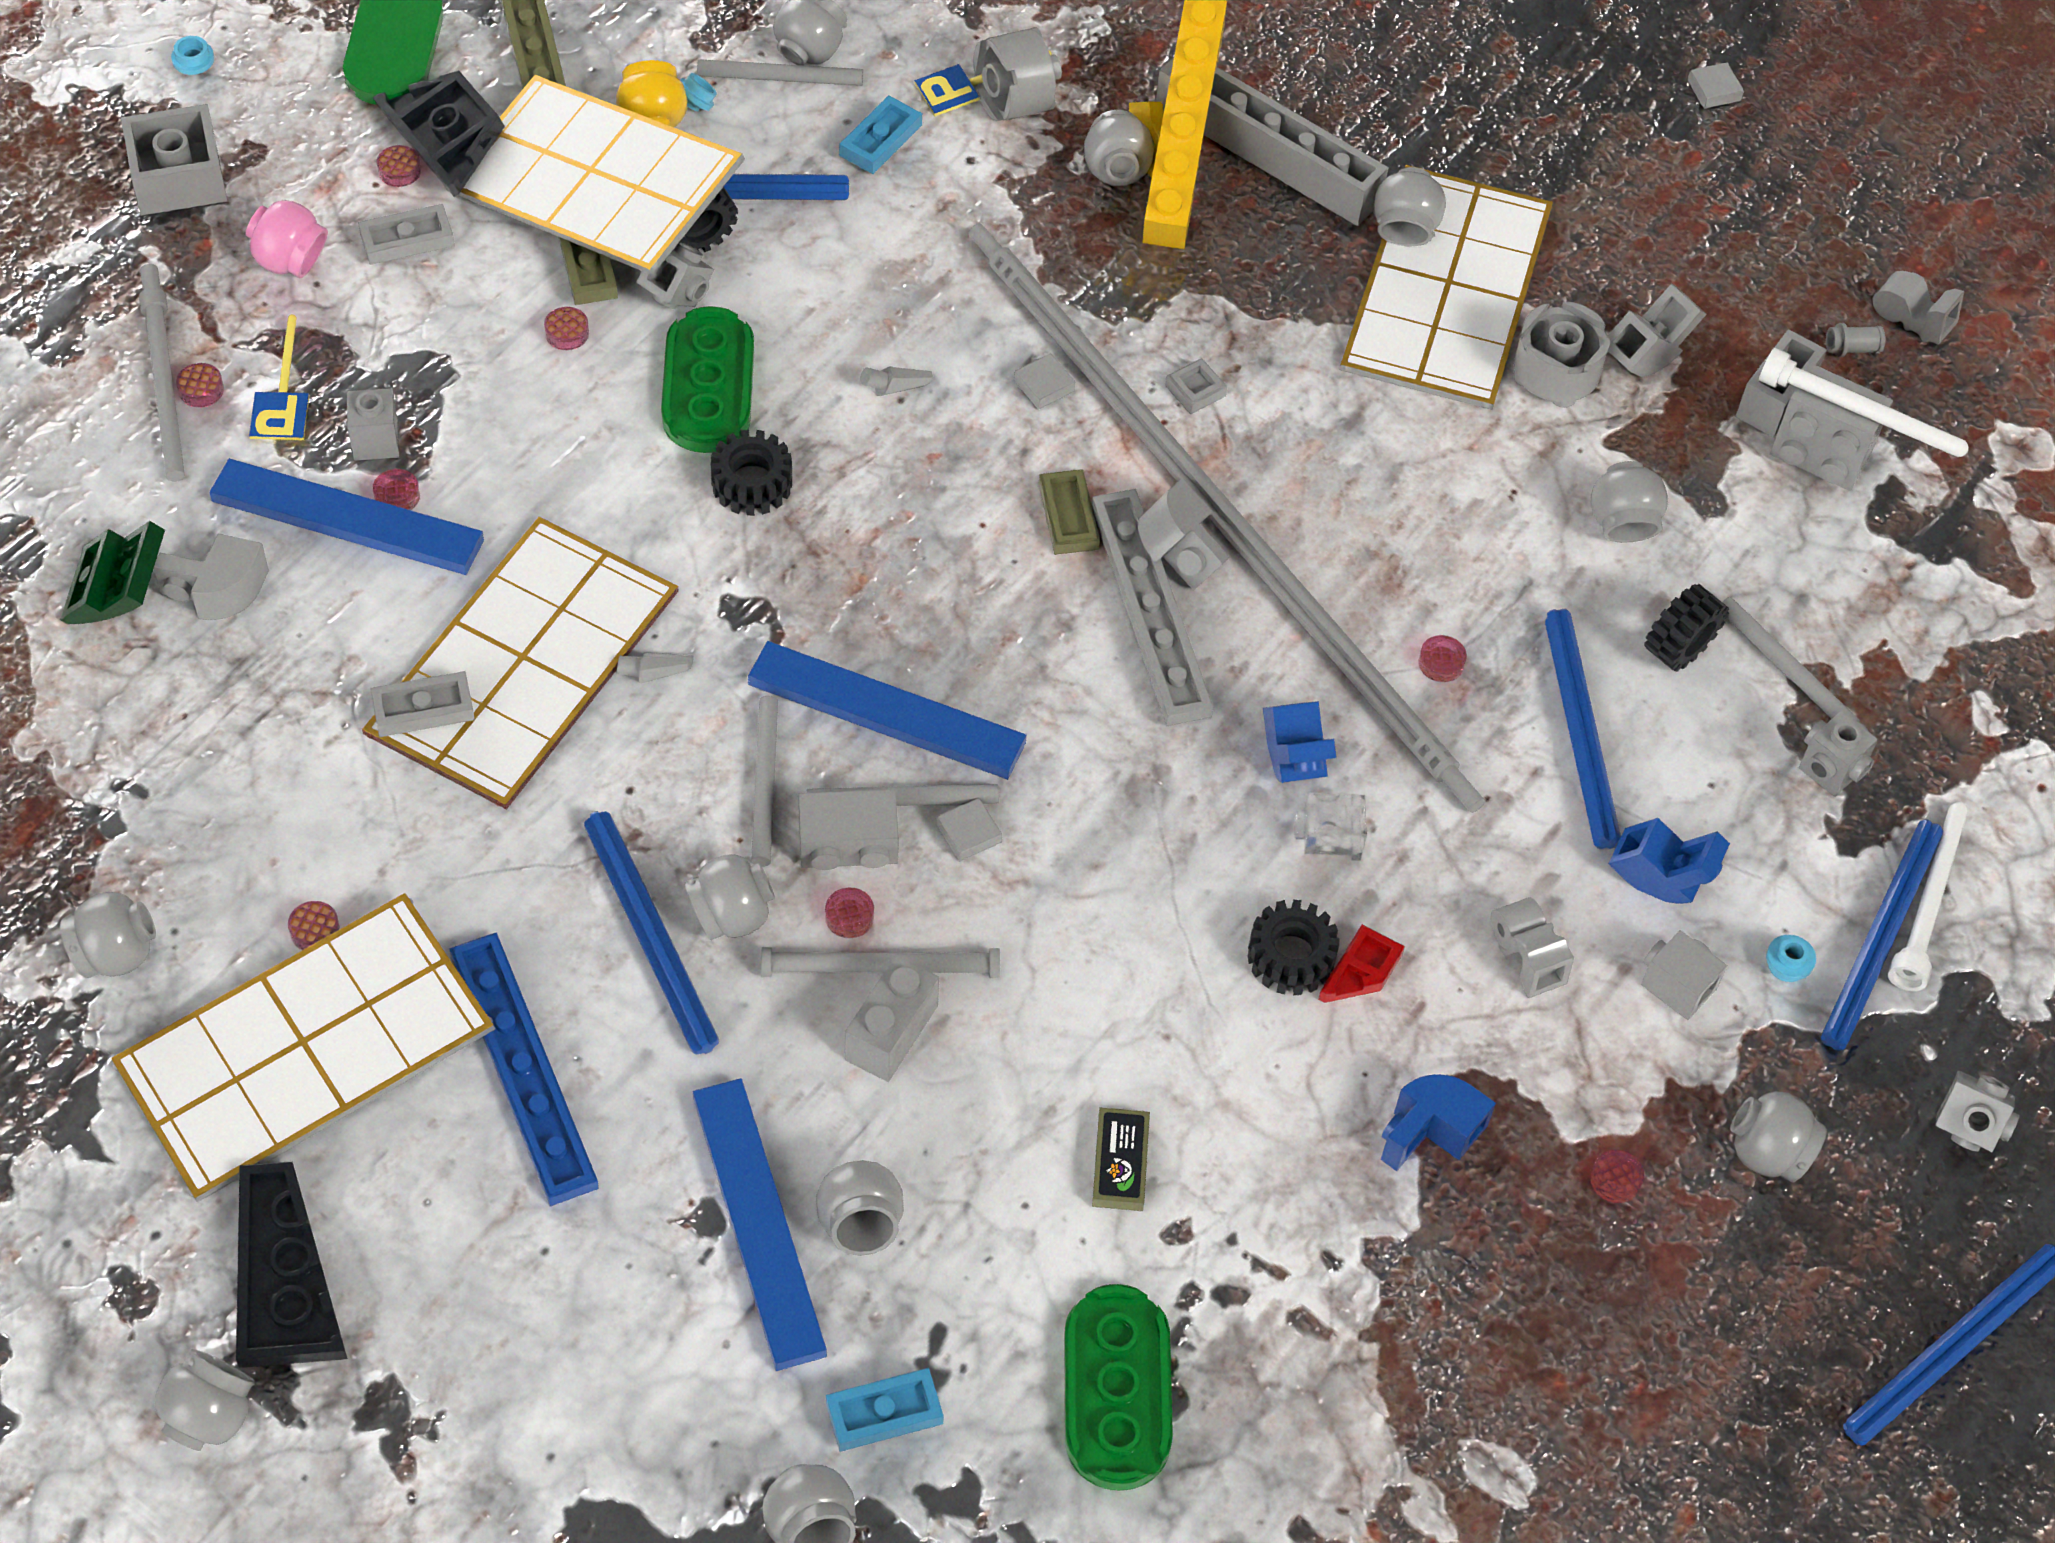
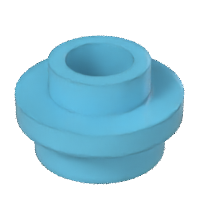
(192, 55)
(698, 92)
(1785, 967)

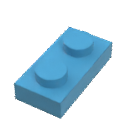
(880, 134)
(884, 1409)

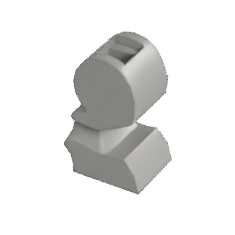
(1907, 300)
(1545, 955)

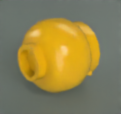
(653, 92)

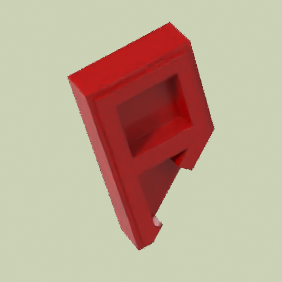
(1363, 966)

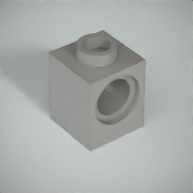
(373, 424)

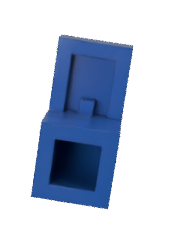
(1297, 741)
(1663, 864)
(1439, 1109)

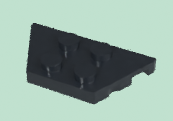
(445, 126)

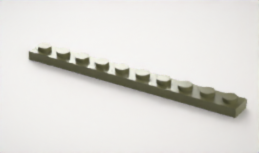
(536, 54)

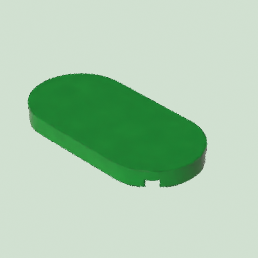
(391, 46)
(707, 378)
(1117, 1388)

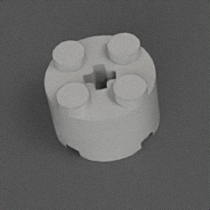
(1016, 74)
(1561, 353)

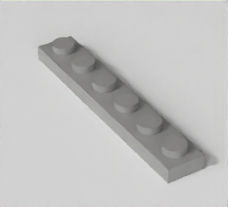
(1152, 611)

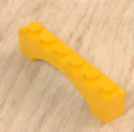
(1184, 123)

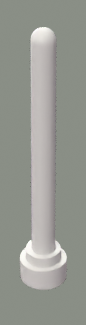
(1783, 371)
(1911, 966)

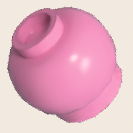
(286, 238)

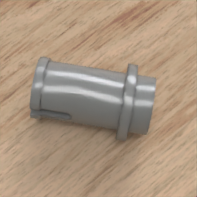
(1854, 339)

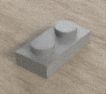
(406, 234)
(422, 704)

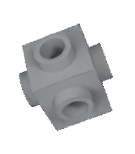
(679, 279)
(1838, 753)
(1974, 1095)

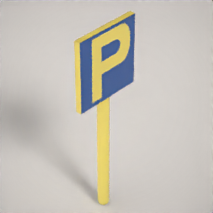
(948, 89)
(281, 413)

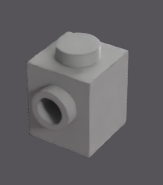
(1682, 973)

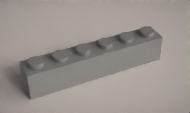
(1288, 146)

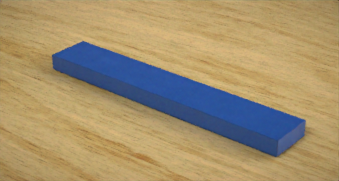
(347, 516)
(887, 710)
(526, 1072)
(759, 1225)

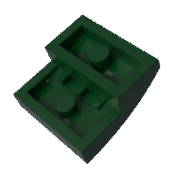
(112, 575)

